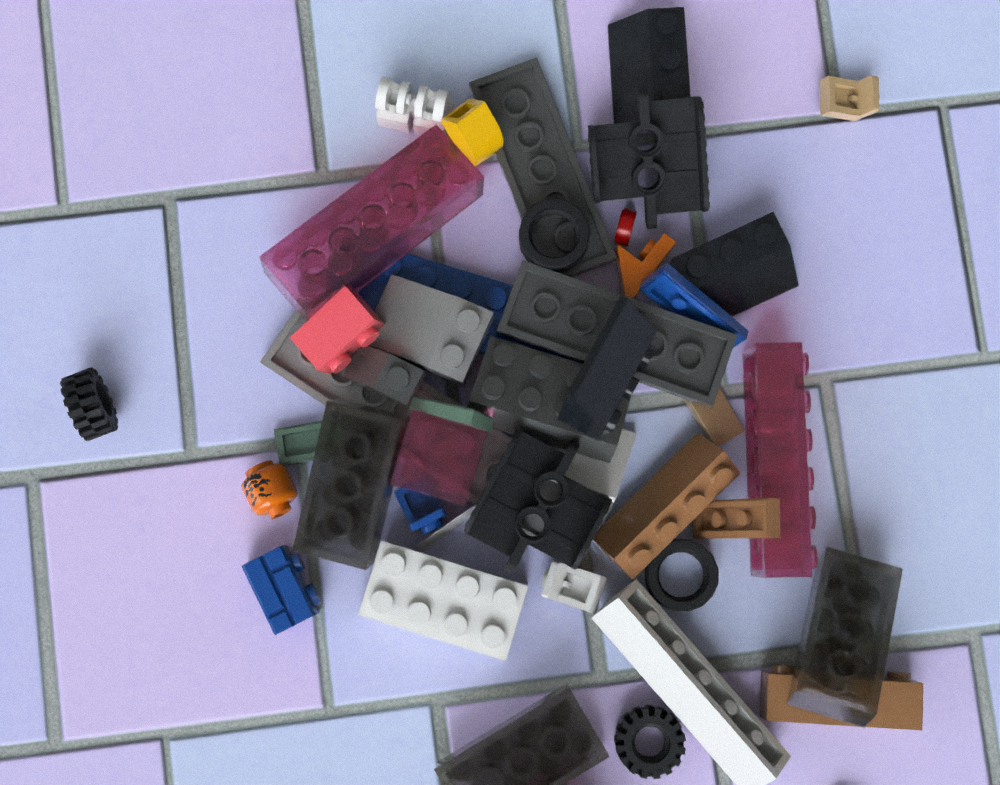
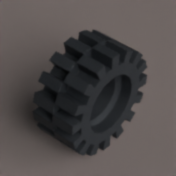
(89, 404)
(649, 765)

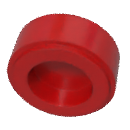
(625, 227)

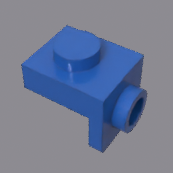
(421, 510)

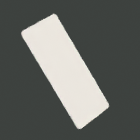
(446, 529)

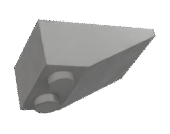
(431, 328)

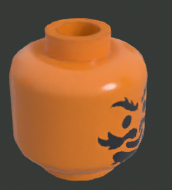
(269, 489)

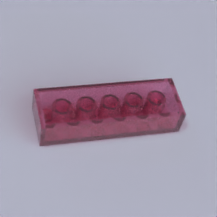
(374, 223)
(778, 455)

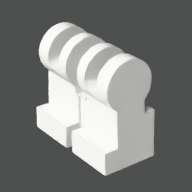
(399, 106)

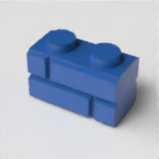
(282, 589)

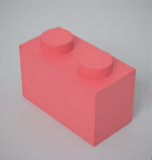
(338, 331)

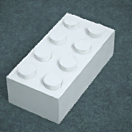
(443, 600)

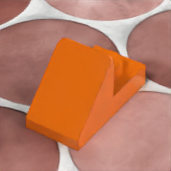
(633, 271)

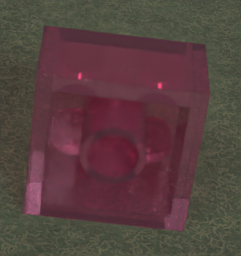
(439, 458)

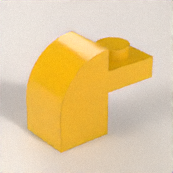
(474, 130)

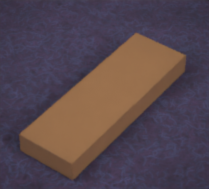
(739, 519)

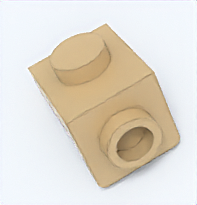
(849, 98)

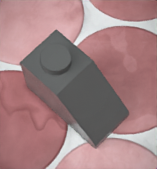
(385, 375)

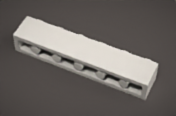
(691, 687)

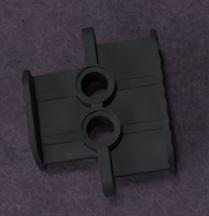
(676, 155)
(515, 493)

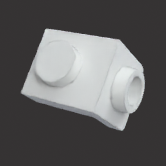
(572, 586)

